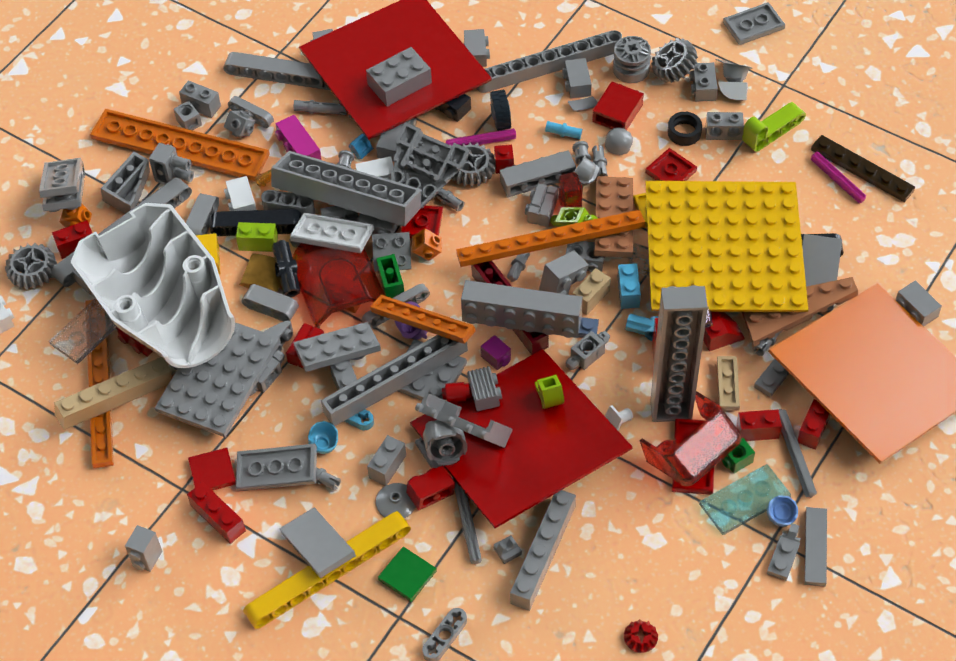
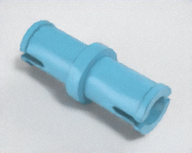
(563, 130)

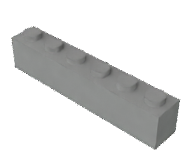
(542, 550)

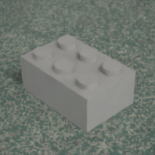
(399, 76)

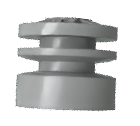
(631, 59)

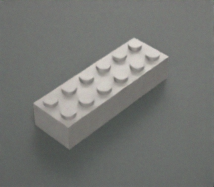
(521, 309)

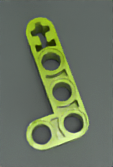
(759, 133)

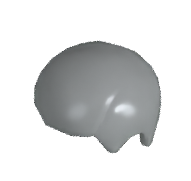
(618, 141)

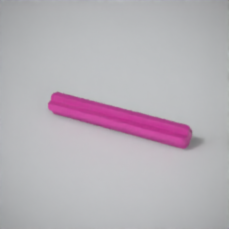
(484, 138)
(838, 177)

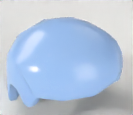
(782, 511)

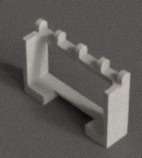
(449, 413)

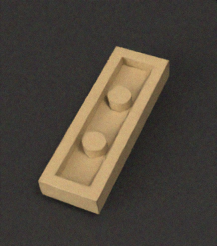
(728, 383)

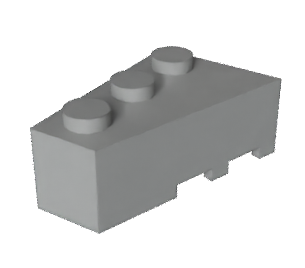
(127, 183)

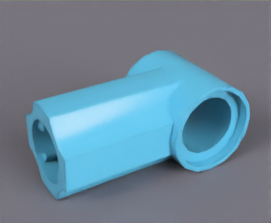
(641, 325)

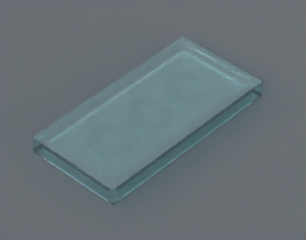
(743, 499)

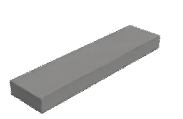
(815, 547)

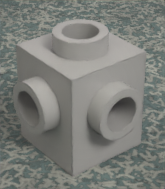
(239, 123)

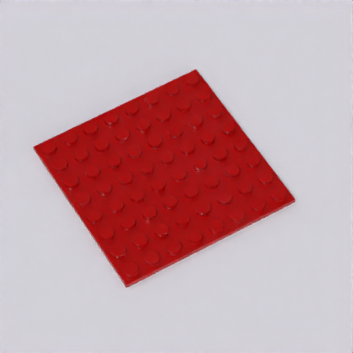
(352, 49)
(544, 449)

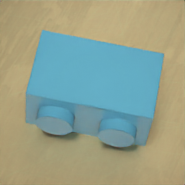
(629, 286)

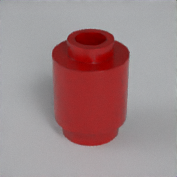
(456, 392)

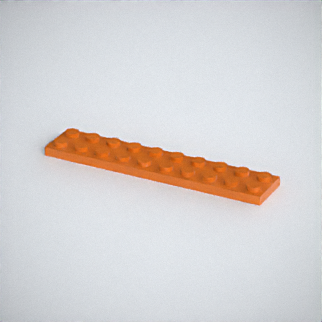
(202, 149)

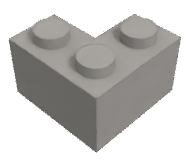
(563, 272)

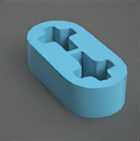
(356, 420)

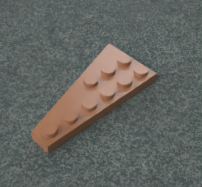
(819, 297)

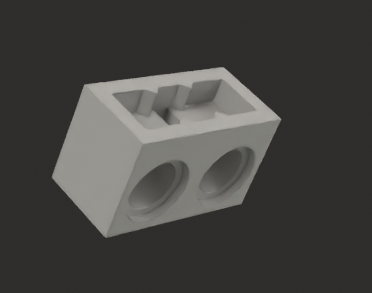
(724, 125)
(586, 251)

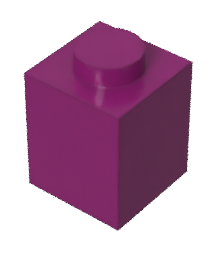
(496, 352)

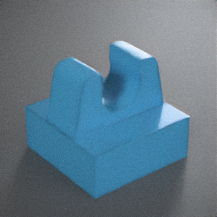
(360, 146)

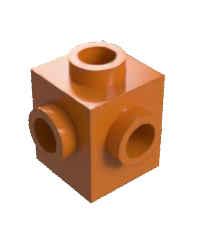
(75, 216)
(426, 244)

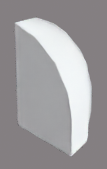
(734, 90)

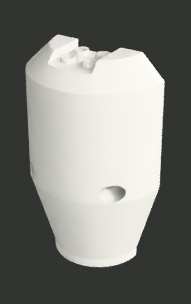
(158, 285)

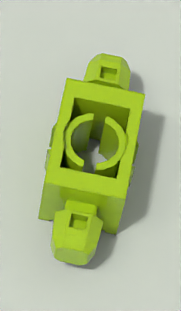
(571, 215)

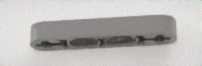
(415, 294)

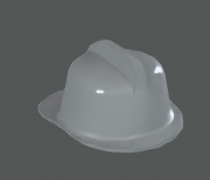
(734, 72)
(587, 171)

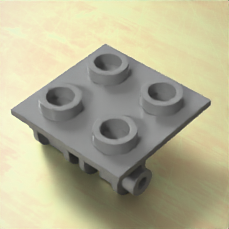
(392, 244)

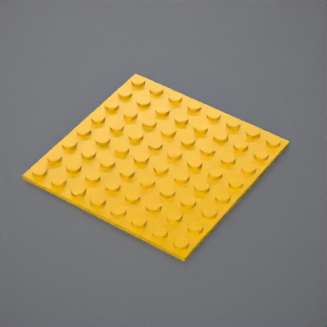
(731, 239)

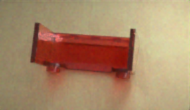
(698, 451)

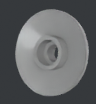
(387, 505)

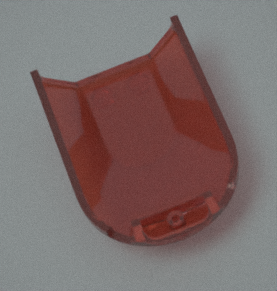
(334, 280)

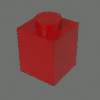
(503, 157)

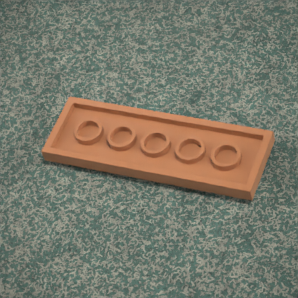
(614, 197)

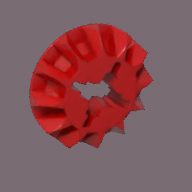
(634, 642)

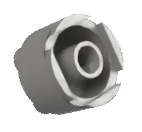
(444, 442)

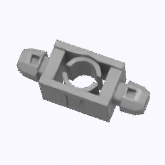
(588, 342)
(270, 373)

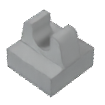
(507, 549)

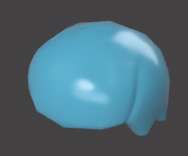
(324, 436)

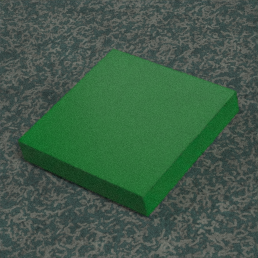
(407, 574)

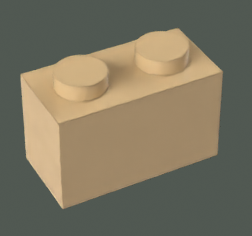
(593, 290)

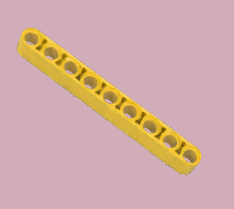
(307, 582)

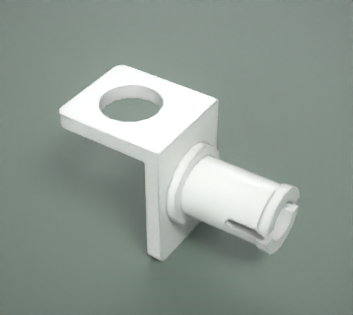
(617, 418)

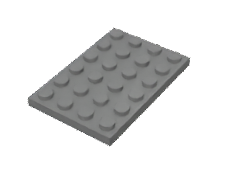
(218, 389)

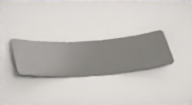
(582, 104)

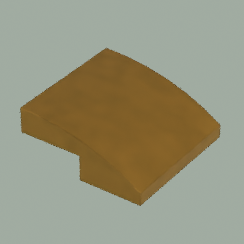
(261, 272)

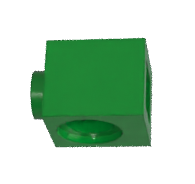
(746, 455)

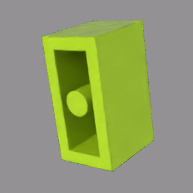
(256, 236)

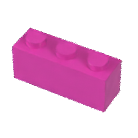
(296, 138)

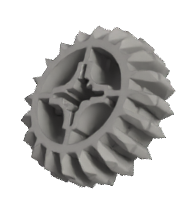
(674, 60)
(478, 166)
(29, 262)

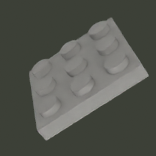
(436, 379)

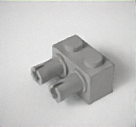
(168, 165)

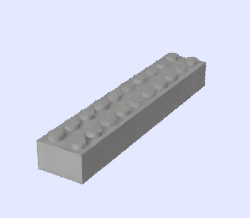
(678, 352)

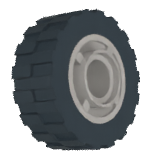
(500, 110)

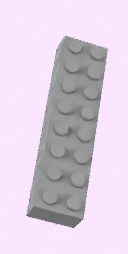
(346, 188)

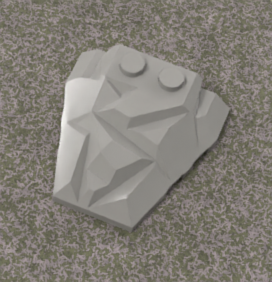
(426, 161)

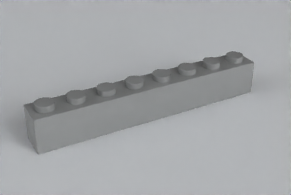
(390, 378)

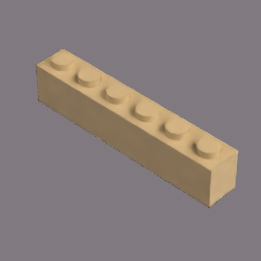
(112, 393)

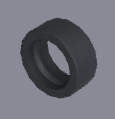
(684, 118)

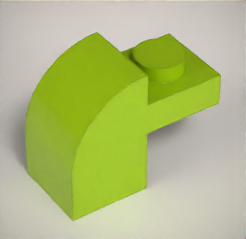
(550, 391)

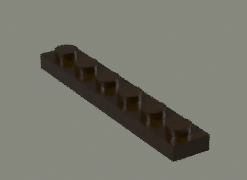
(863, 168)

